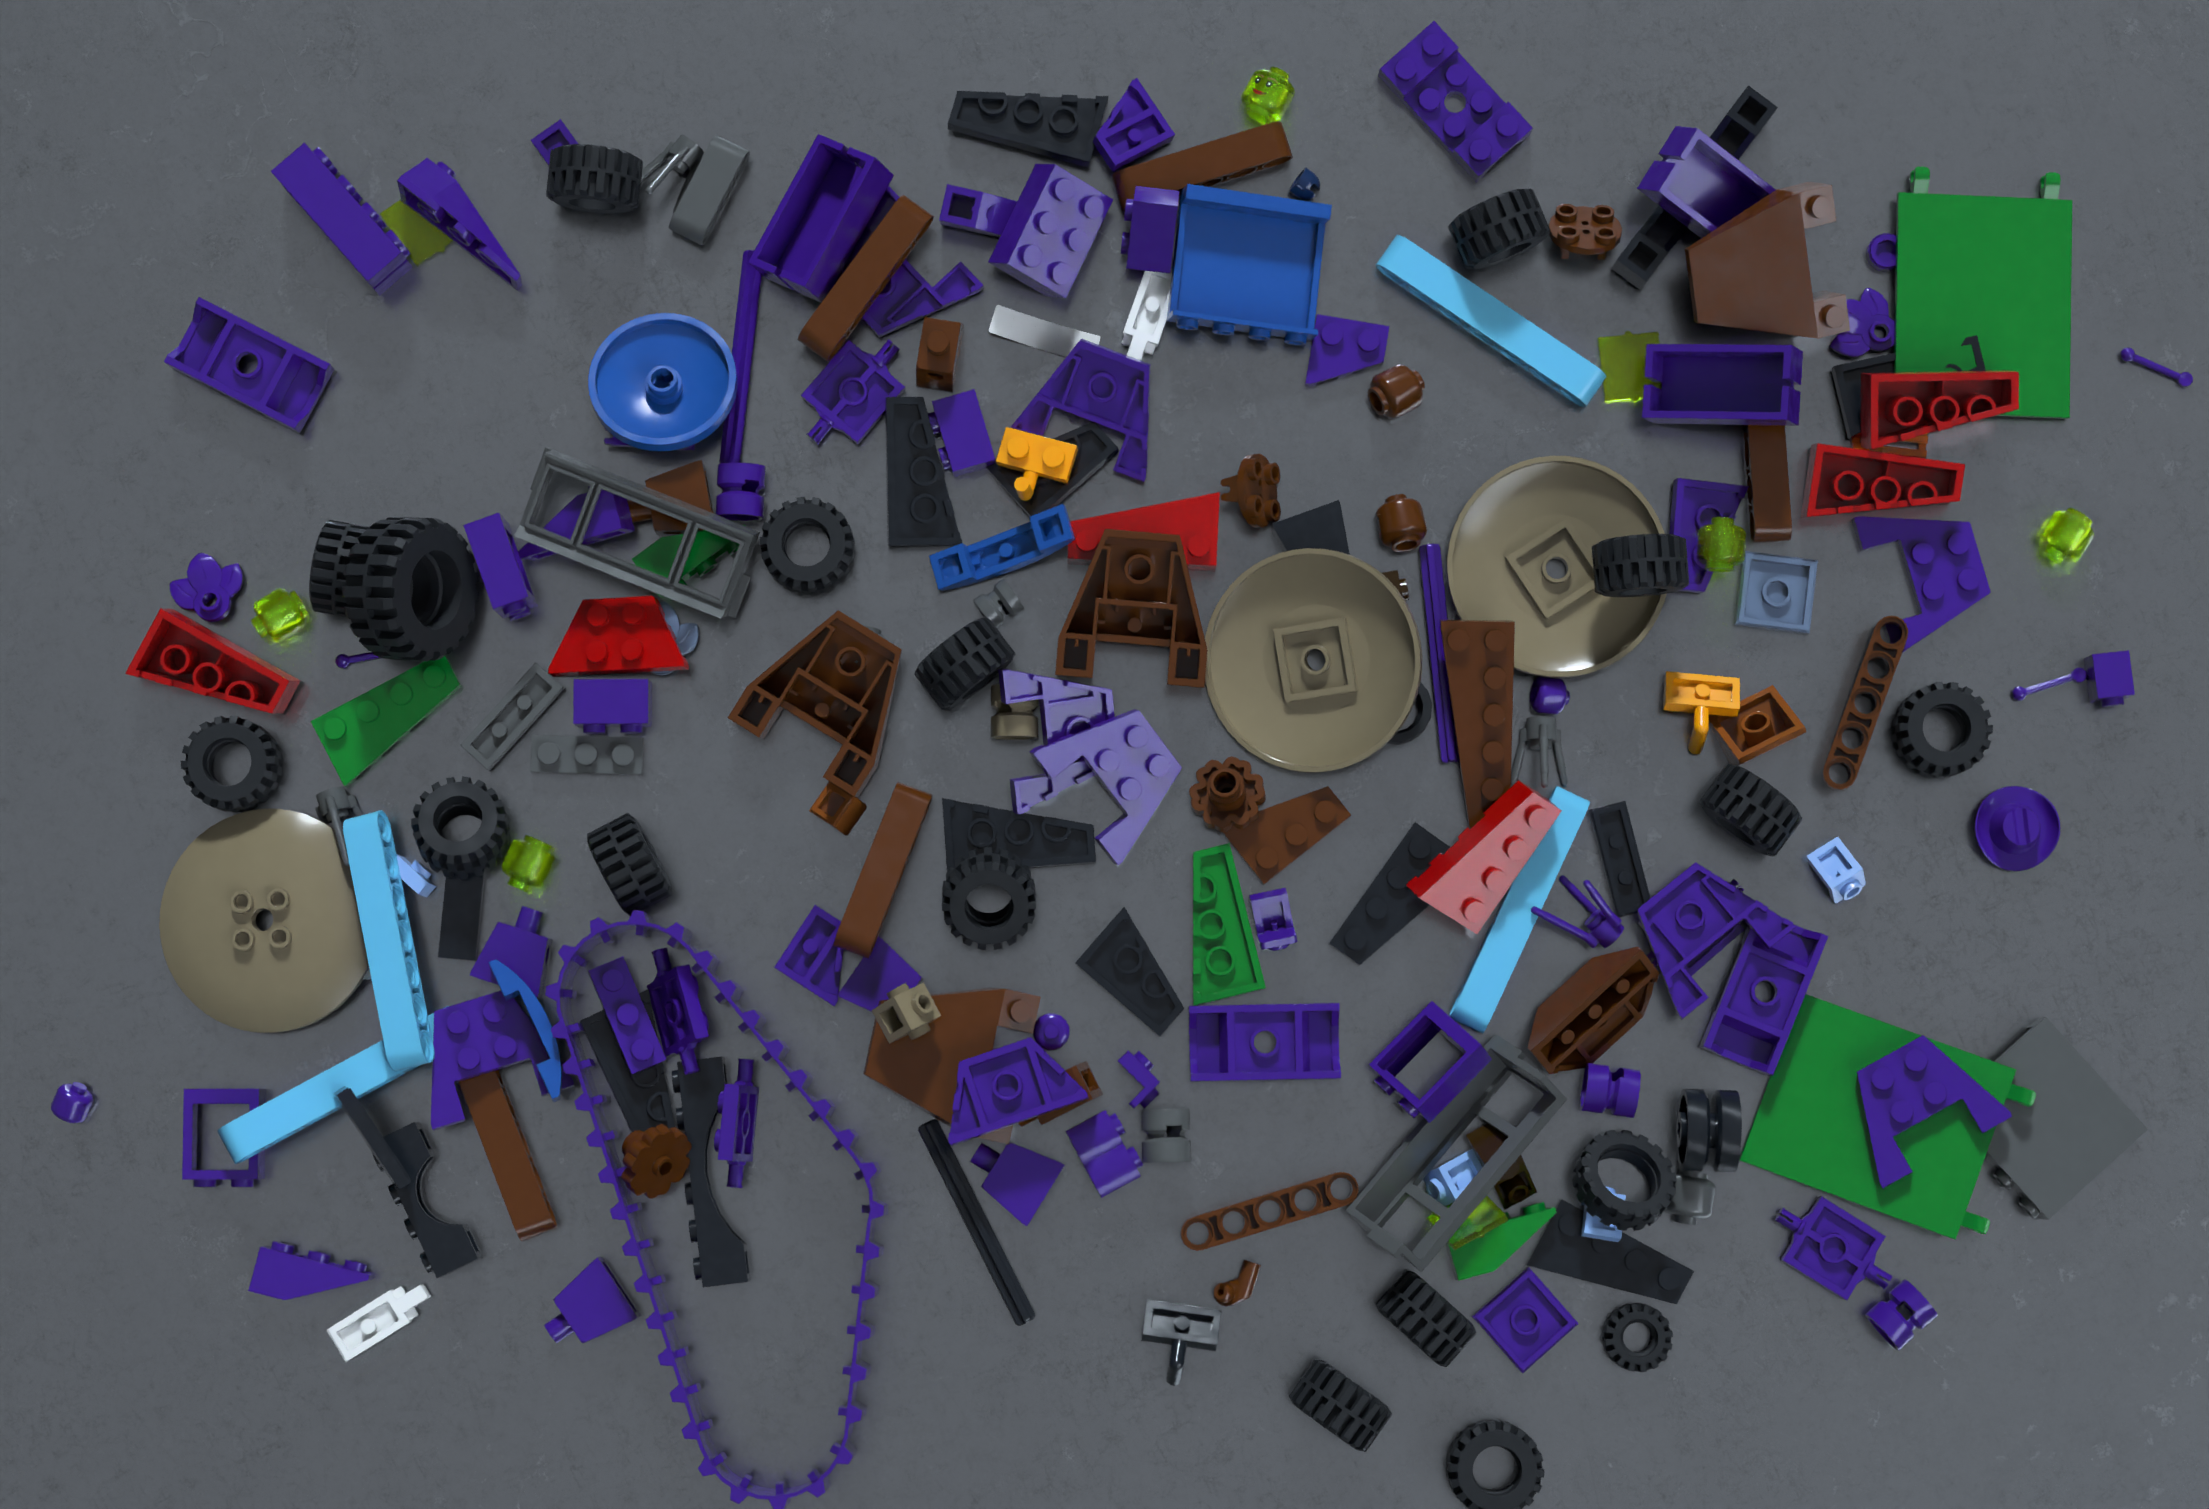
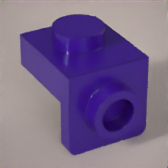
(1273, 919)
(1139, 1068)

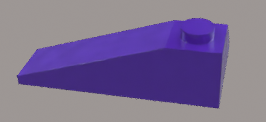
(443, 203)

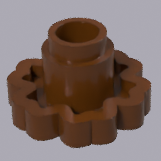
(1226, 809)
(654, 1160)

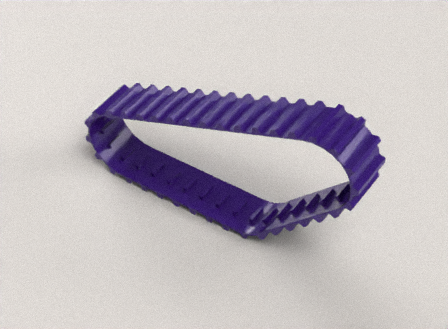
(627, 1210)

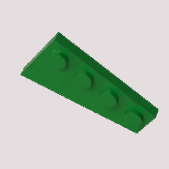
(373, 722)
(1222, 936)

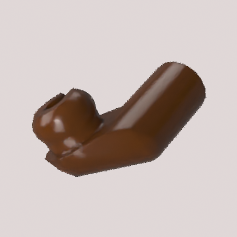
(1239, 1288)

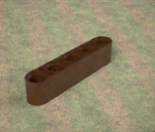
(1208, 163)
(865, 278)
(1767, 482)
(1865, 685)
(883, 870)
(508, 1155)
(1288, 1210)

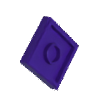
(1525, 1319)

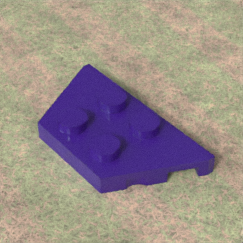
(1008, 1089)

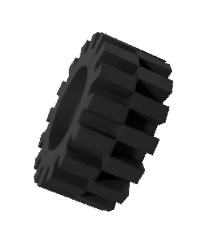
(1659, 1330)

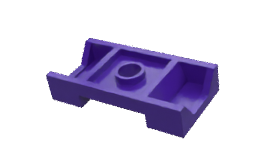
(1434, 69)
(280, 387)
(1756, 1030)
(1225, 1049)

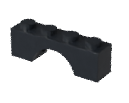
(444, 1244)

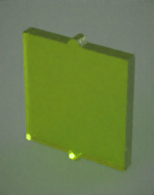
(415, 232)
(1624, 364)
(1482, 1220)

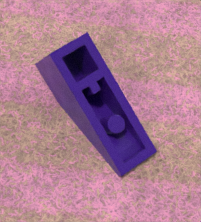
(609, 520)

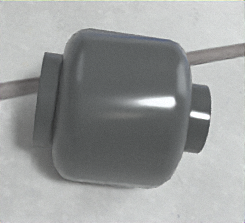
(1692, 1198)

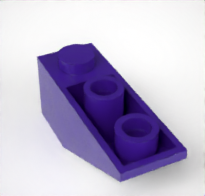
(975, 211)
(293, 1275)

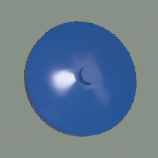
(662, 382)

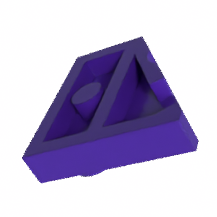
(1132, 128)
(813, 958)

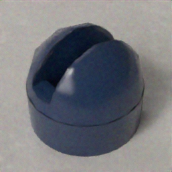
(1303, 183)

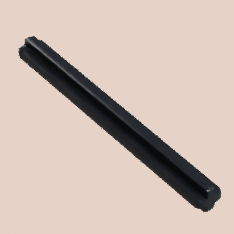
(976, 1222)

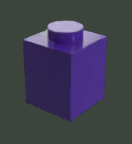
(2109, 678)

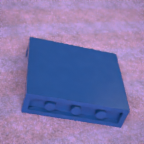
(1247, 264)

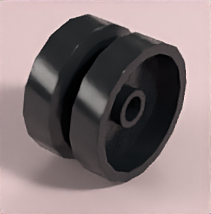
(1709, 1130)

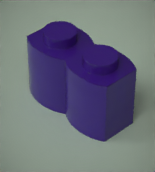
(1103, 1152)

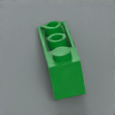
(701, 560)
(1497, 1245)

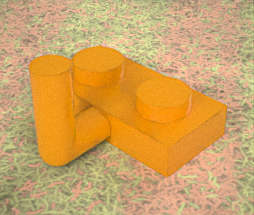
(1035, 457)
(1702, 696)

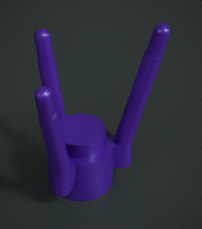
(1602, 924)

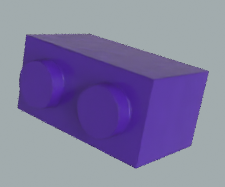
(1152, 229)
(962, 433)
(612, 704)

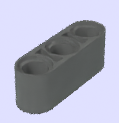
(709, 190)

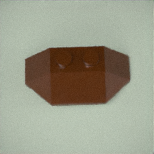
(1592, 1010)

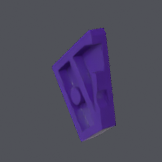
(1344, 348)

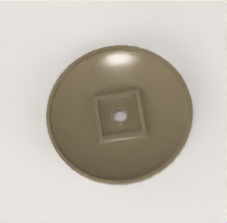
(1542, 514)
(1262, 671)
(210, 933)

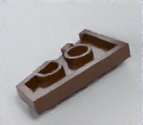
(1287, 831)

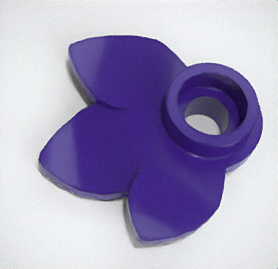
(1863, 318)
(207, 582)

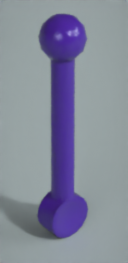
(2183, 379)
(343, 660)
(2077, 675)

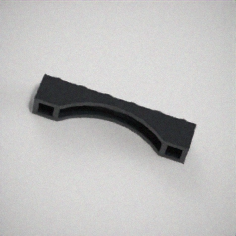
(1661, 229)
(721, 1251)

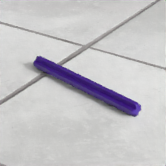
(742, 355)
(1436, 610)

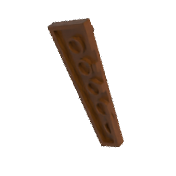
(1481, 696)

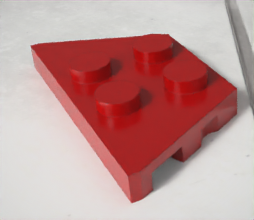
(618, 638)

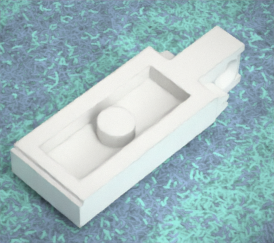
(1147, 315)
(376, 1320)

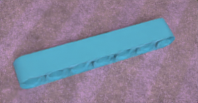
(1491, 321)
(1514, 916)
(388, 940)
(308, 1102)

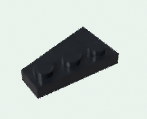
(1093, 452)
(1130, 973)

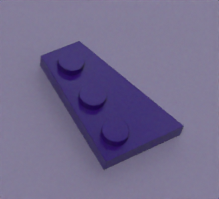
(1694, 506)

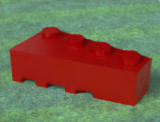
(1190, 518)

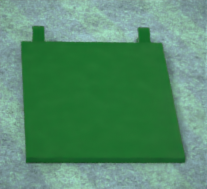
(1989, 273)
(1819, 1135)

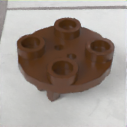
(1585, 230)
(1255, 490)

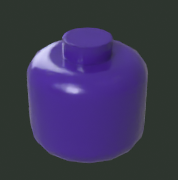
(1548, 695)
(1051, 1031)
(72, 1102)

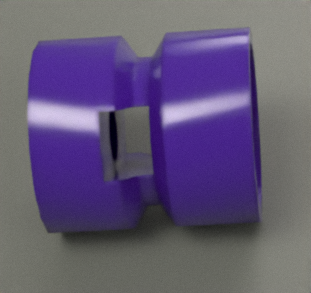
(740, 491)
(1610, 1090)
(1892, 1324)

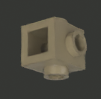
(913, 1009)

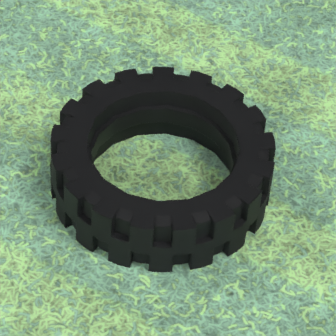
(1610, 1207)

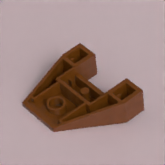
(1758, 270)
(1136, 595)
(832, 694)
(927, 1067)

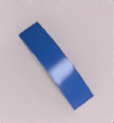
(1003, 552)
(512, 986)

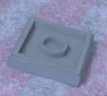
(1776, 592)

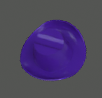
(2017, 828)

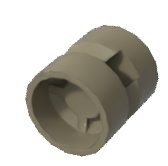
(1013, 720)

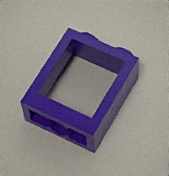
(501, 566)
(1410, 1043)
(208, 1178)

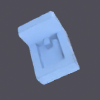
(416, 876)

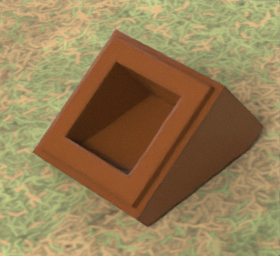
(838, 808)

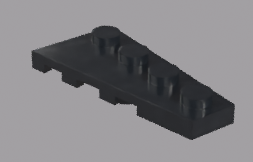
(1032, 838)
(640, 1096)
(1619, 1265)

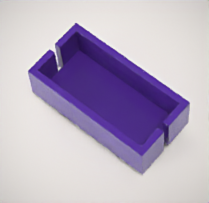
(1701, 182)
(337, 212)
(821, 218)
(1722, 384)

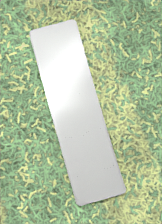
(1037, 332)

